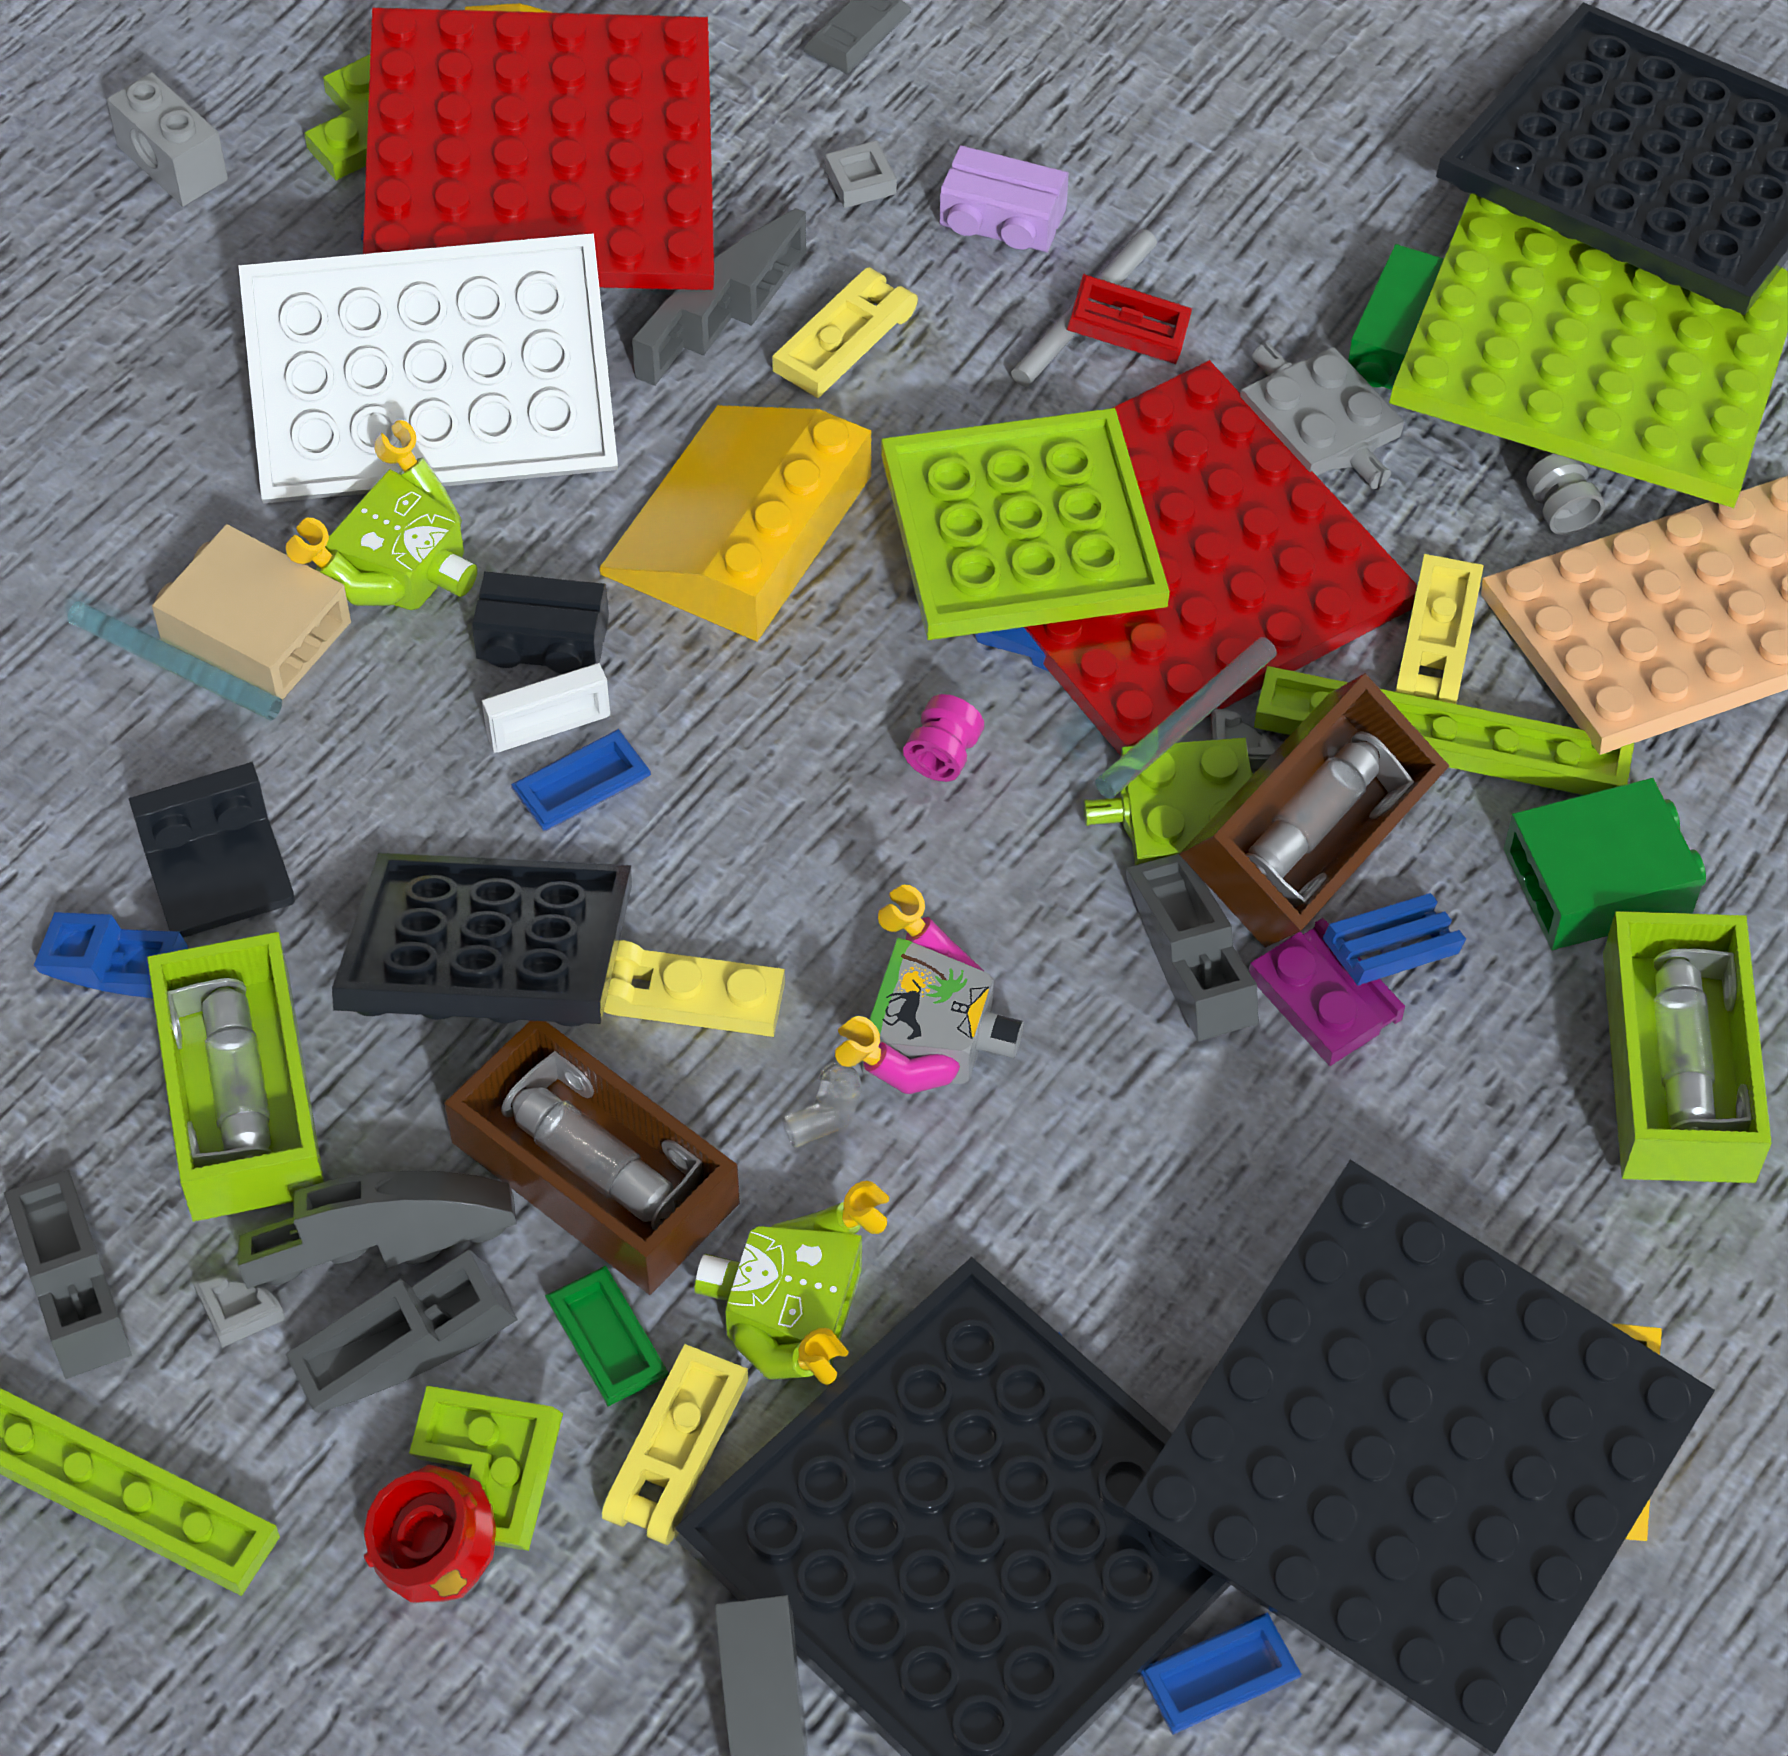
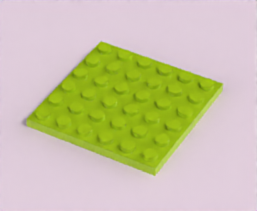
(1592, 357)

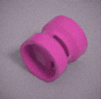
(941, 742)

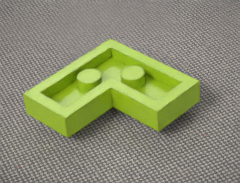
(342, 141)
(504, 1446)

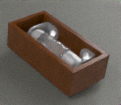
(1314, 811)
(593, 1154)

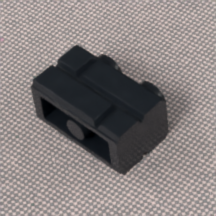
(540, 622)

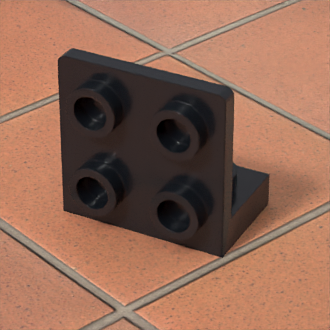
(212, 850)

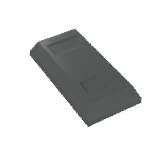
(856, 32)

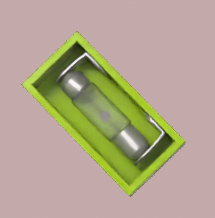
(1685, 1048)
(234, 1076)

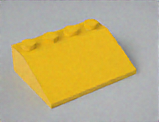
(744, 513)

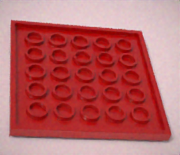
(544, 133)
(1246, 556)

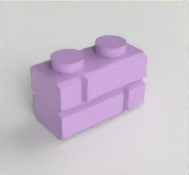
(1003, 199)

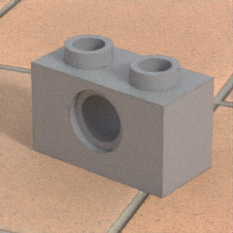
(167, 139)

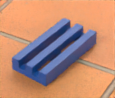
(1386, 931)

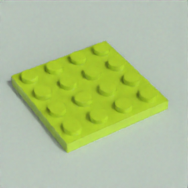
(1023, 524)

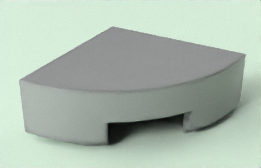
(1228, 725)
(235, 1309)

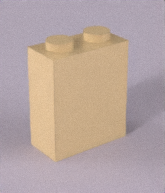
(252, 611)

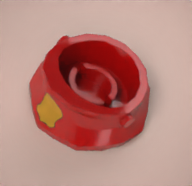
(430, 1534)

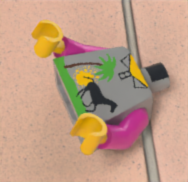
(928, 1010)

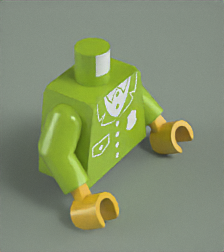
(397, 538)
(795, 1286)

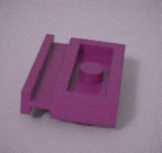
(1321, 996)

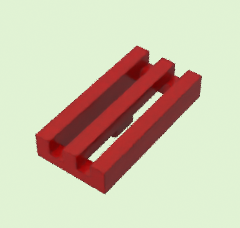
(1127, 326)

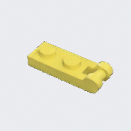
(843, 332)
(1440, 627)
(695, 991)
(676, 1442)

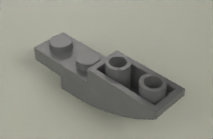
(400, 1211)

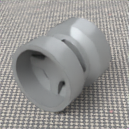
(1567, 497)

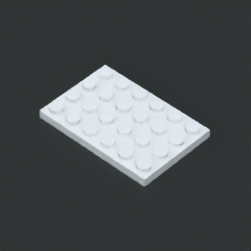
(469, 344)

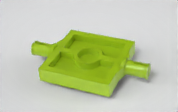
(1175, 796)

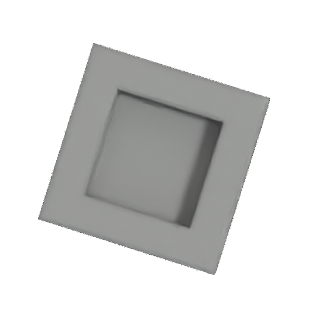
(860, 174)

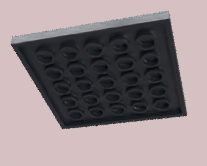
(1640, 156)
(1420, 1456)
(961, 1532)

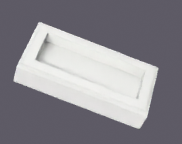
(546, 708)

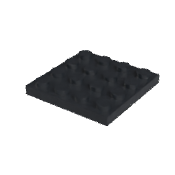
(484, 939)

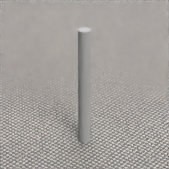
(1058, 336)

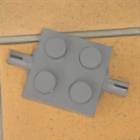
(1324, 412)

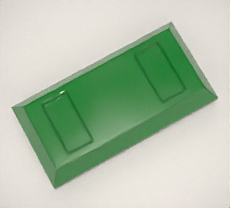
(606, 1335)

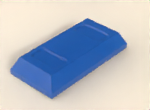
(581, 780)
(1220, 1673)

